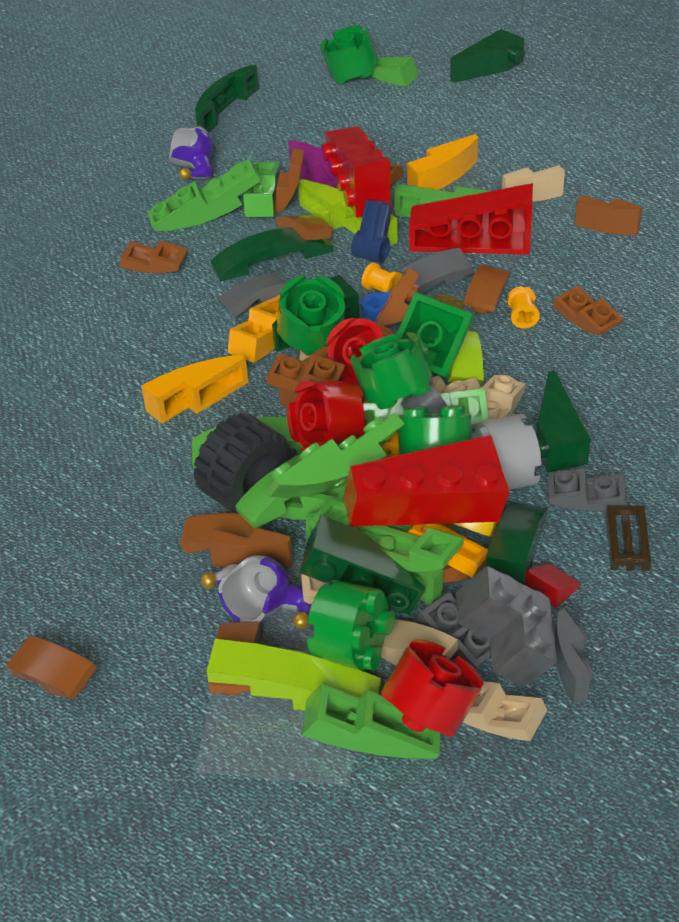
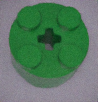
(349, 54)
(309, 312)
(392, 369)
(434, 429)
(350, 624)

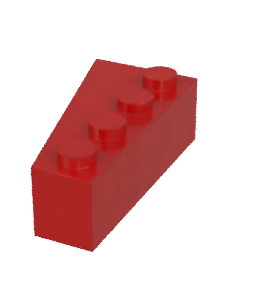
(358, 167)
(429, 487)

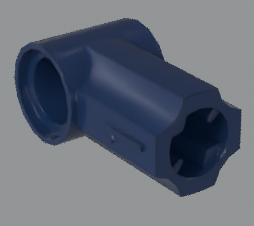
(372, 240)

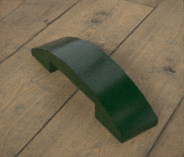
(233, 86)
(264, 245)

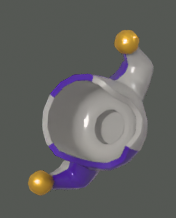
(192, 150)
(258, 590)

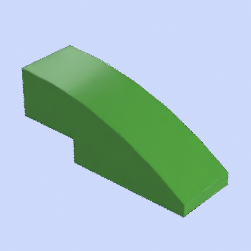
(261, 198)
(365, 725)

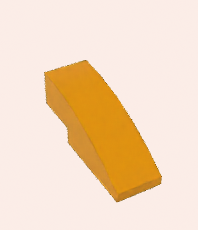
(443, 163)
(255, 336)
(194, 386)

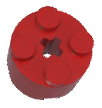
(348, 339)
(326, 412)
(432, 688)

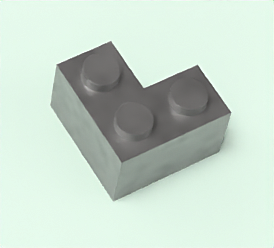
(513, 620)

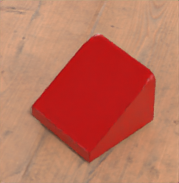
(551, 582)

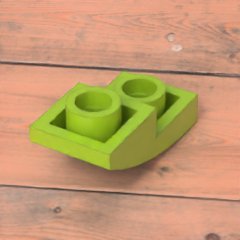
(469, 360)

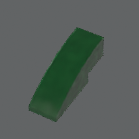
(516, 540)

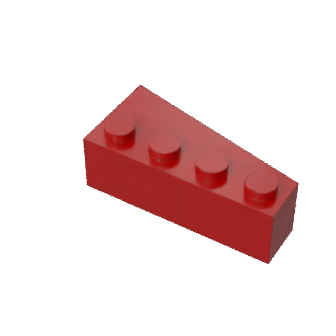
(475, 223)

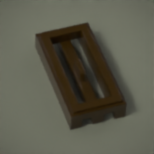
(628, 557)

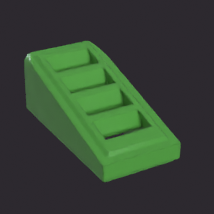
(395, 70)

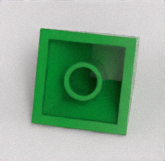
(439, 330)

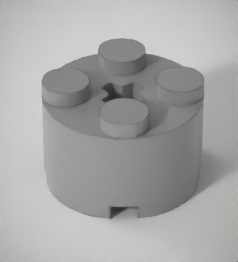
(515, 447)

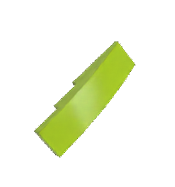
(330, 206)
(283, 672)

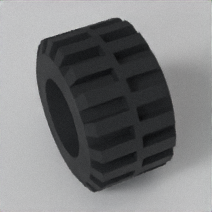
(237, 458)

